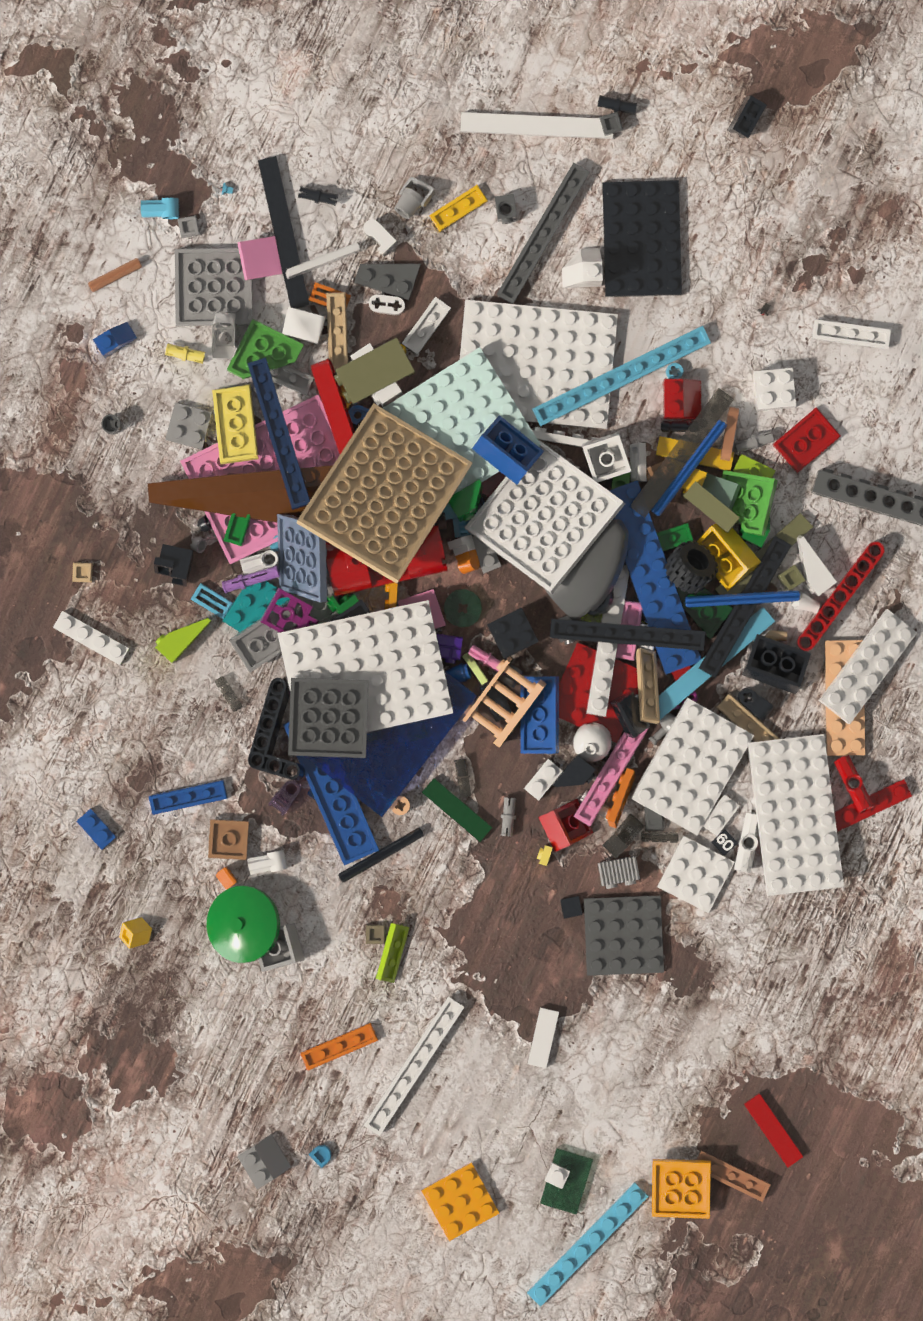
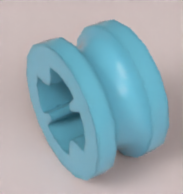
(676, 365)

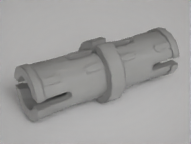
(754, 441)
(508, 816)

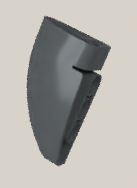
(594, 574)

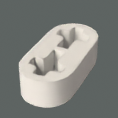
(386, 309)

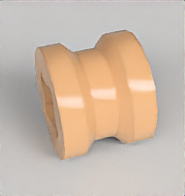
(400, 805)

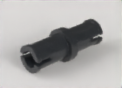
(617, 104)
(318, 196)

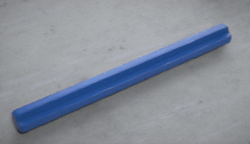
(689, 468)
(745, 598)

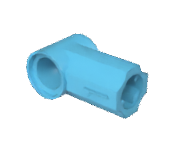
(166, 208)

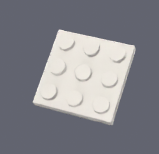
(695, 874)

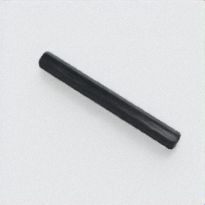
(381, 854)

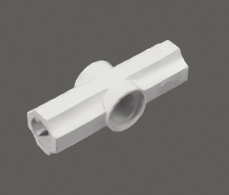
(746, 855)

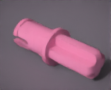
(487, 659)

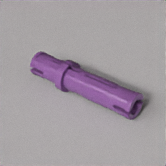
(250, 579)

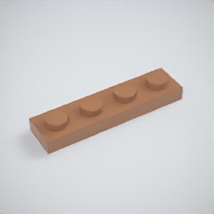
(736, 1177)

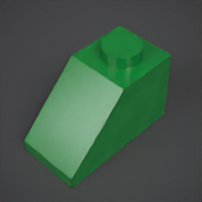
(466, 501)

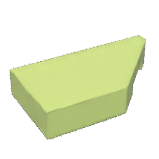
(475, 668)

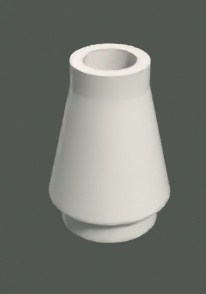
(806, 603)

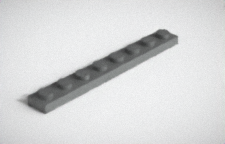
(543, 233)

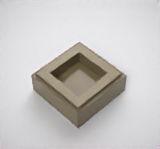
(375, 934)

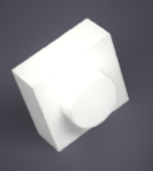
(557, 1175)

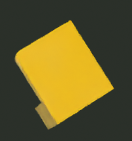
(135, 932)

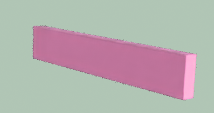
(607, 778)

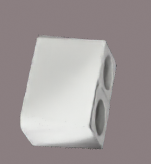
(303, 325)
(223, 351)

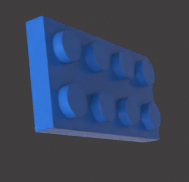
(541, 719)

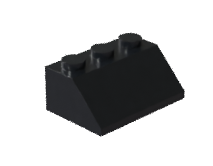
(776, 664)

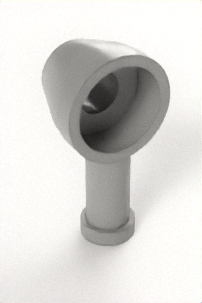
(666, 723)

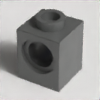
(502, 201)

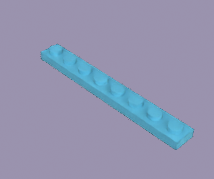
(587, 1244)

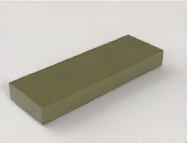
(711, 507)

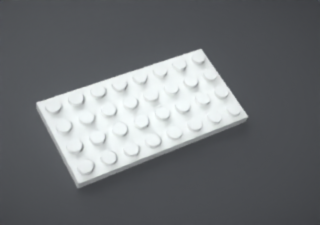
(795, 815)

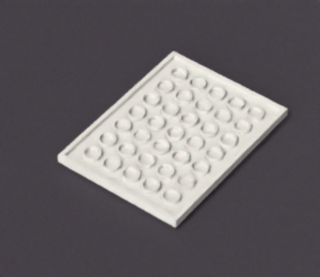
(543, 353)
(388, 648)

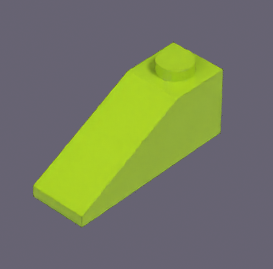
(176, 642)

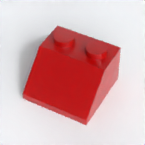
(681, 398)
(563, 827)

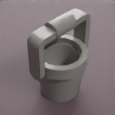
(410, 200)

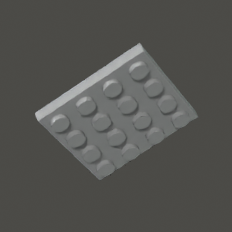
(210, 284)

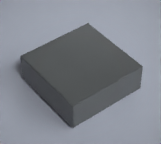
(611, 123)

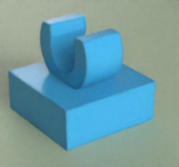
(459, 528)

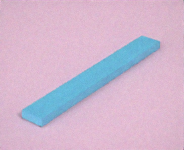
(695, 677)

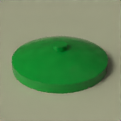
(243, 924)

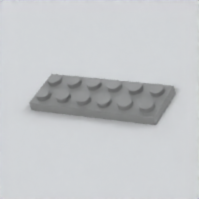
(261, 643)

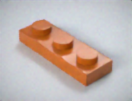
(620, 797)

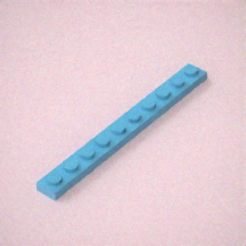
(621, 375)

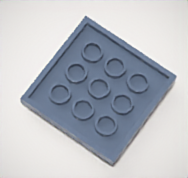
(301, 560)

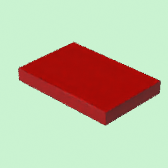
(806, 440)

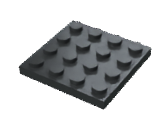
(328, 717)
(623, 935)

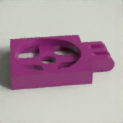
(301, 622)

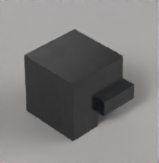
(174, 563)

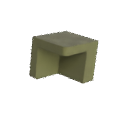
(791, 578)

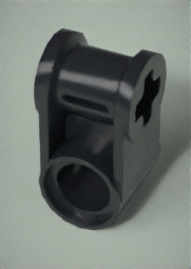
(757, 705)

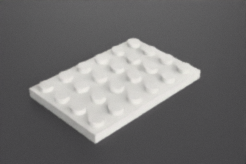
(692, 766)

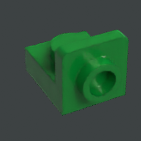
(344, 603)

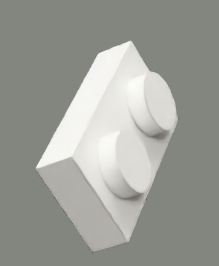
(543, 779)
(720, 815)

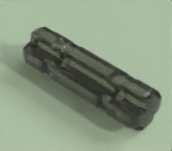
(228, 694)
(646, 836)

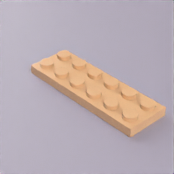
(840, 736)

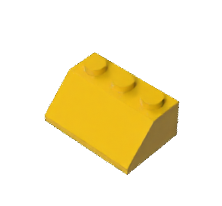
(731, 553)

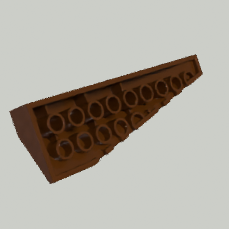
(253, 493)

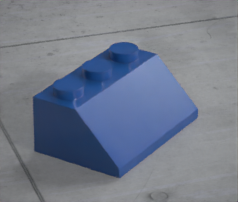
(507, 449)

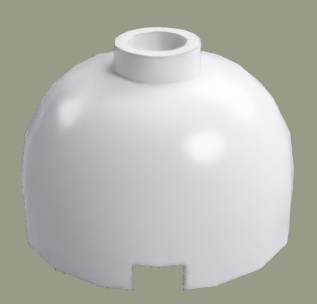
(592, 742)

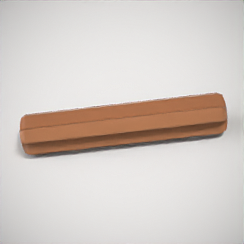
(115, 274)

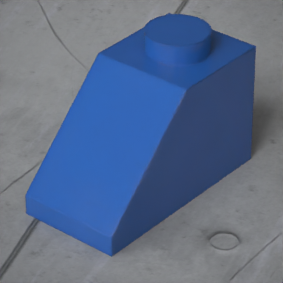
(114, 339)

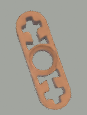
(729, 433)

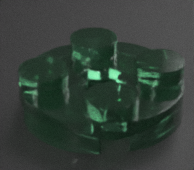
(464, 597)

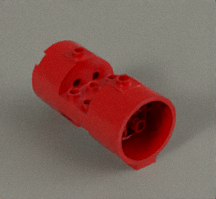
(351, 575)

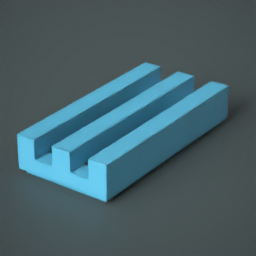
(226, 609)

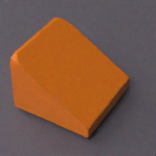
(226, 877)

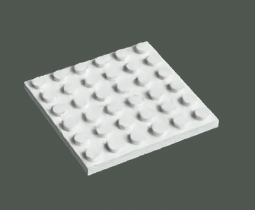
(545, 518)

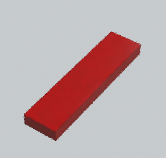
(773, 1130)

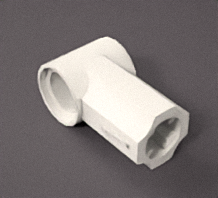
(256, 562)
(271, 862)

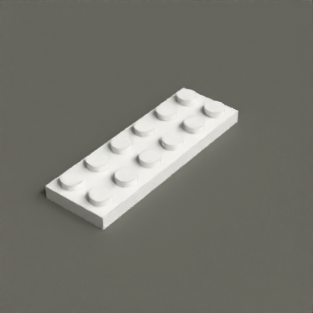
(867, 666)

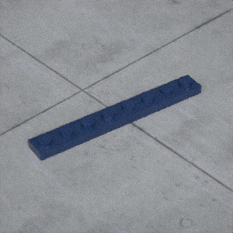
(279, 433)

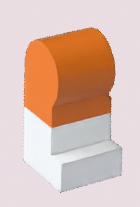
(465, 554)

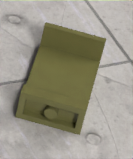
(374, 371)

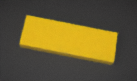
(458, 208)

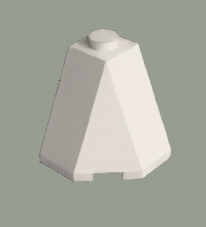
(583, 269)

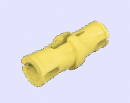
(185, 353)

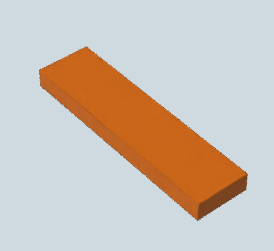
(339, 1046)

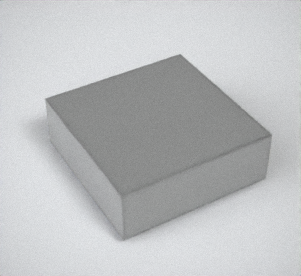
(188, 226)

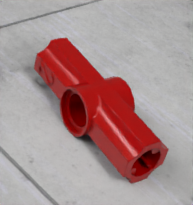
(849, 773)

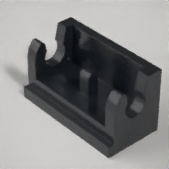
(747, 117)

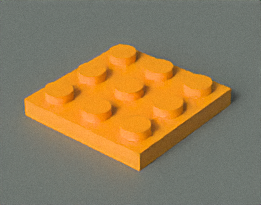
(681, 1188)
(460, 1201)

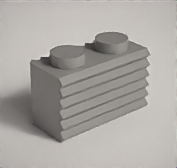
(618, 871)

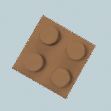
(228, 839)

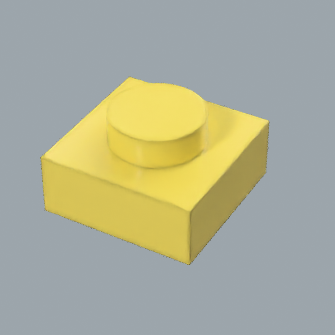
(544, 855)

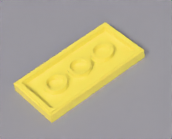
(235, 424)

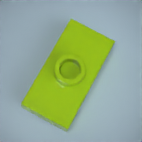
(749, 466)

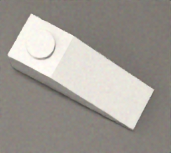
(814, 571)

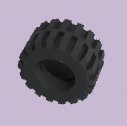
(691, 567)

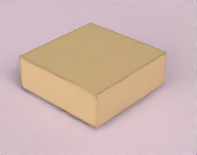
(82, 572)

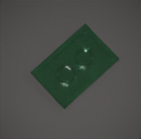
(570, 1195)

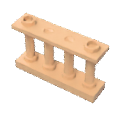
(522, 703)

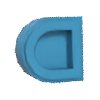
(321, 1155)

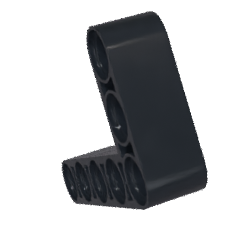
(272, 734)

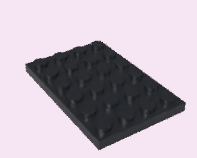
(642, 238)

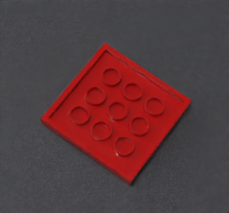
(576, 686)

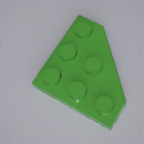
(262, 343)
(753, 500)

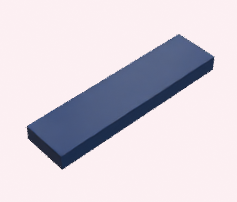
(188, 797)

